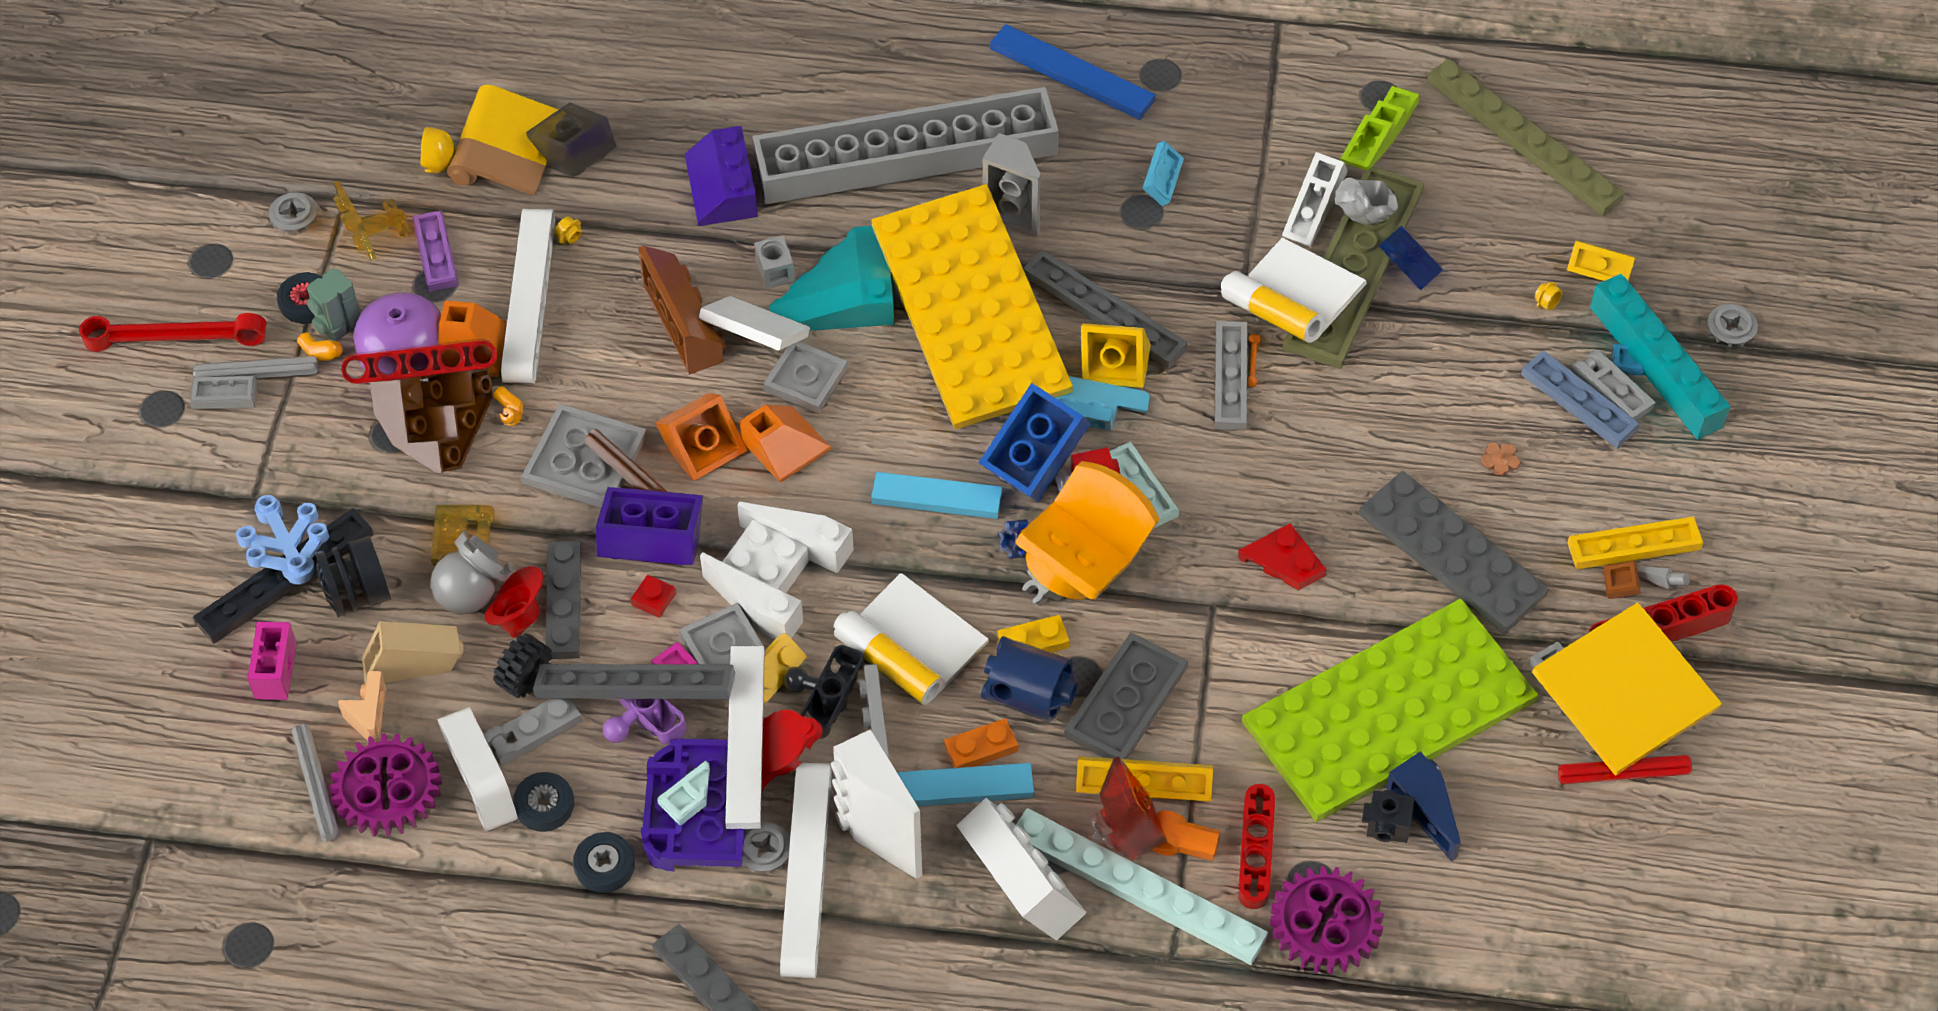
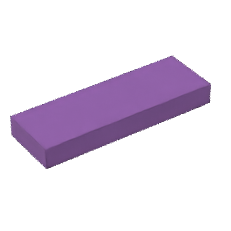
(435, 251)

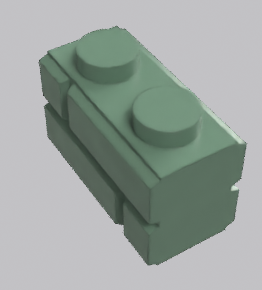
(333, 304)

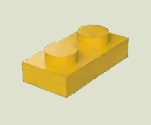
(1599, 262)
(1043, 633)
(778, 658)

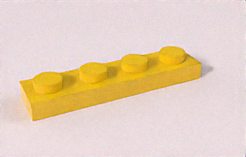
(1635, 543)
(1159, 778)

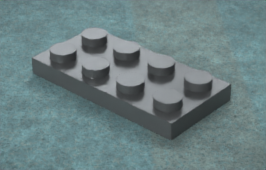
(1126, 698)

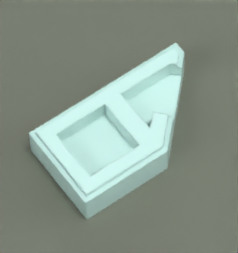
(687, 795)

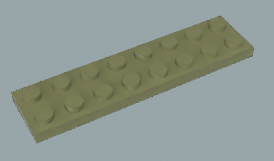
(1358, 251)

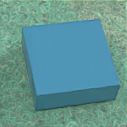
(1624, 362)

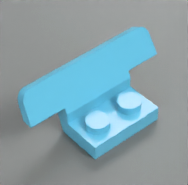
(1100, 401)

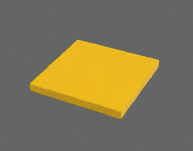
(1626, 688)

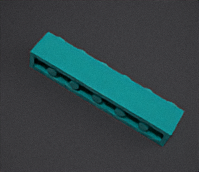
(1661, 356)

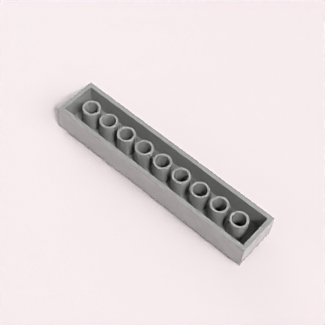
(900, 144)

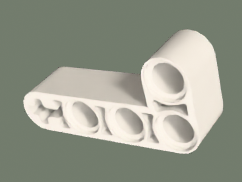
(478, 769)

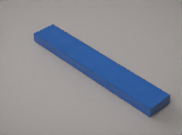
(1072, 71)

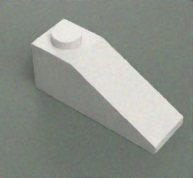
(1314, 199)

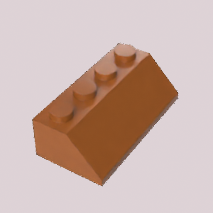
(679, 309)

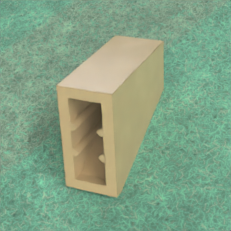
(411, 650)

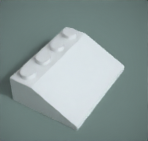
(876, 803)

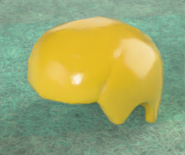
(436, 150)

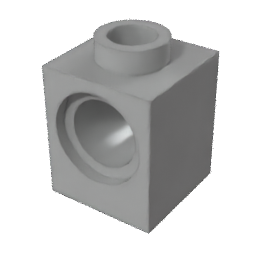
(774, 262)

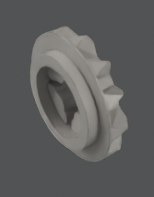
(282, 207)
(1729, 315)
(778, 845)

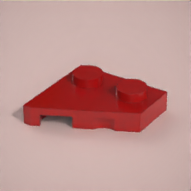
(1285, 557)

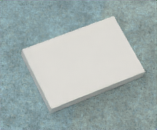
(754, 323)

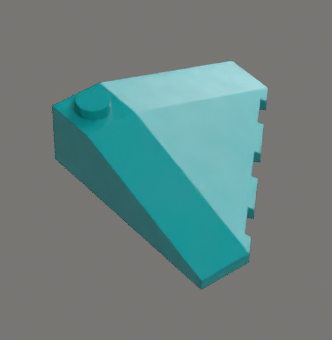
(844, 289)

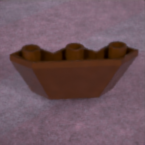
(434, 415)

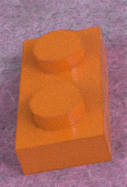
(981, 745)

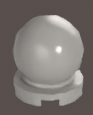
(467, 577)

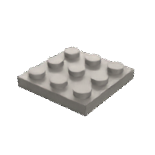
(571, 468)

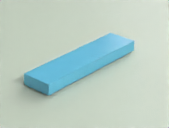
(936, 495)
(969, 784)

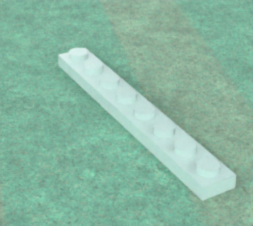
(1144, 888)

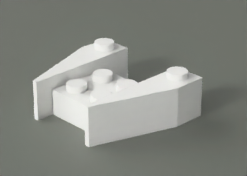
(770, 560)

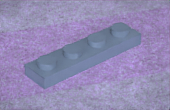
(1580, 399)

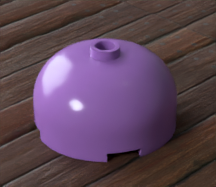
(397, 322)

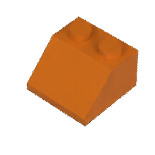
(701, 435)

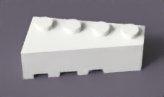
(1020, 869)

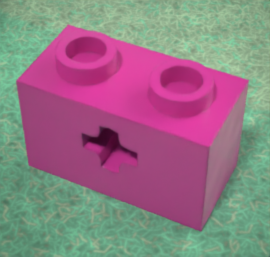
(272, 660)

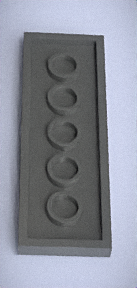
(1453, 552)

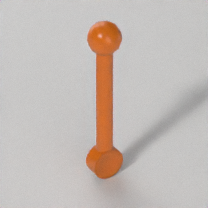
(1254, 341)

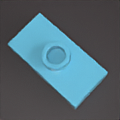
(1163, 173)

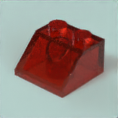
(1129, 812)

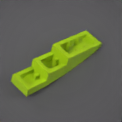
(1380, 128)

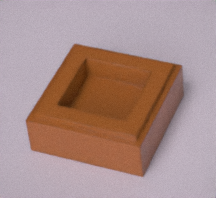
(1621, 579)

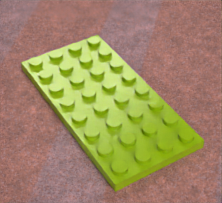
(1386, 704)

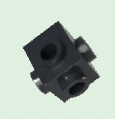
(1388, 816)

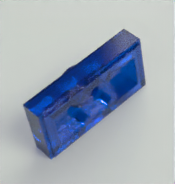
(1411, 257)

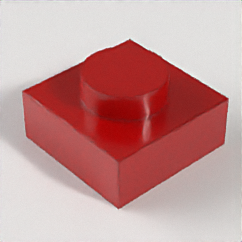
(653, 596)

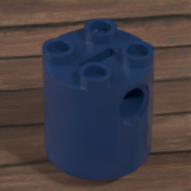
(1029, 679)

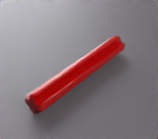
(1644, 768)

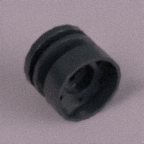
(352, 576)

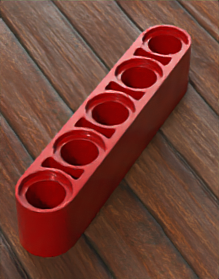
(405, 370)
(1698, 603)

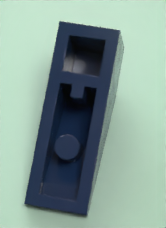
(1431, 806)

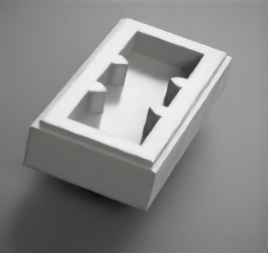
(223, 392)

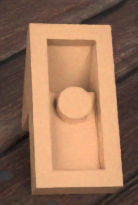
(367, 713)

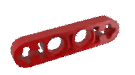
(1256, 845)

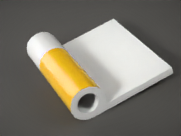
(1294, 290)
(911, 638)

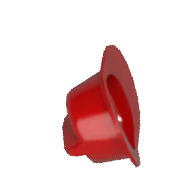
(516, 601)

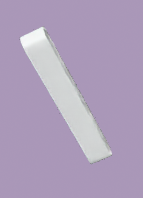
(528, 296)
(806, 871)

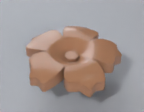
(1500, 459)

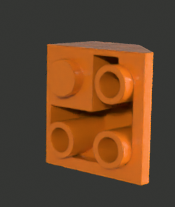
(468, 322)
(781, 440)

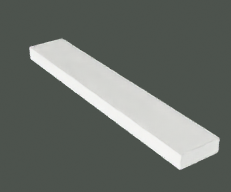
(745, 739)

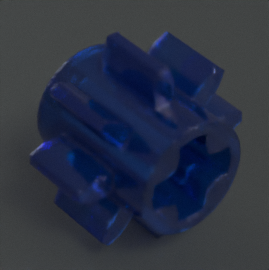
(1008, 538)

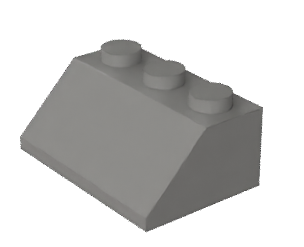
(1013, 183)

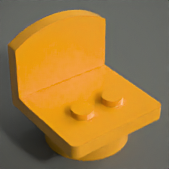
(1088, 532)

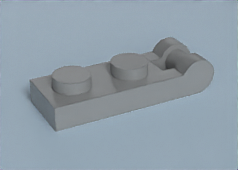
(1613, 384)
(533, 728)

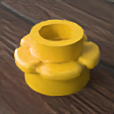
(568, 230)
(1548, 295)

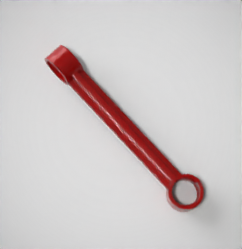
(247, 330)

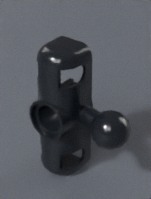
(820, 705)

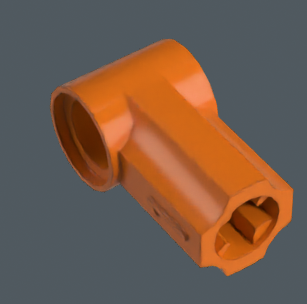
(1187, 837)

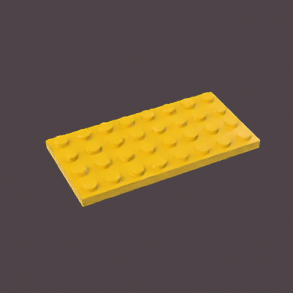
(970, 305)

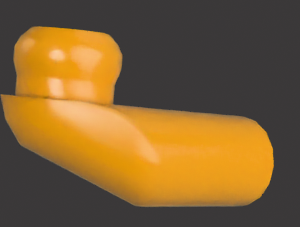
(322, 350)
(512, 406)

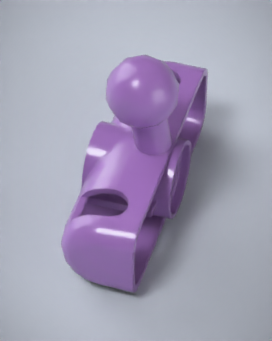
(650, 714)

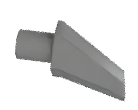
(1663, 577)

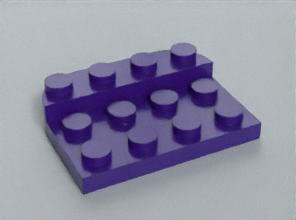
(704, 836)

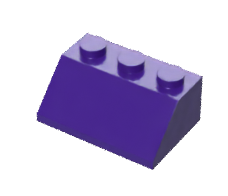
(721, 177)
(649, 526)

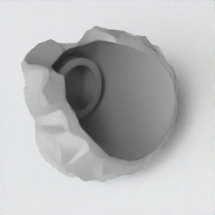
(1366, 200)

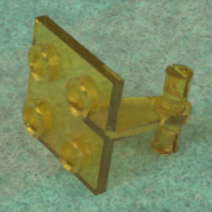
(368, 225)

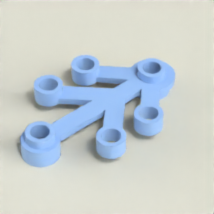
(296, 566)

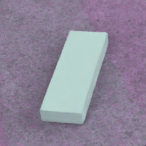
(1137, 471)

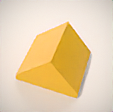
(1114, 354)

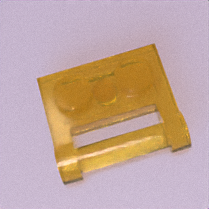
(452, 521)

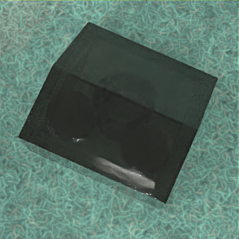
(573, 139)

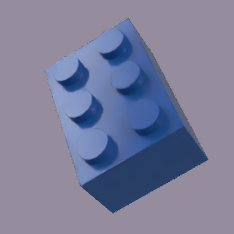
(1035, 442)

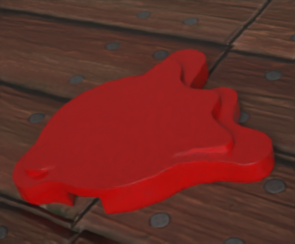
(784, 741)

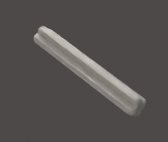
(260, 368)
(315, 782)

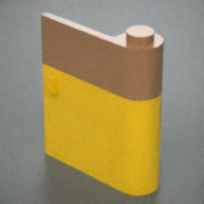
(497, 142)

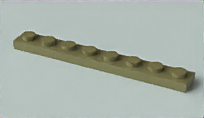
(1525, 137)

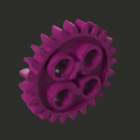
(417, 781)
(1356, 932)

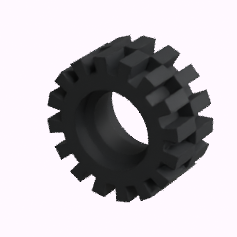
(521, 664)

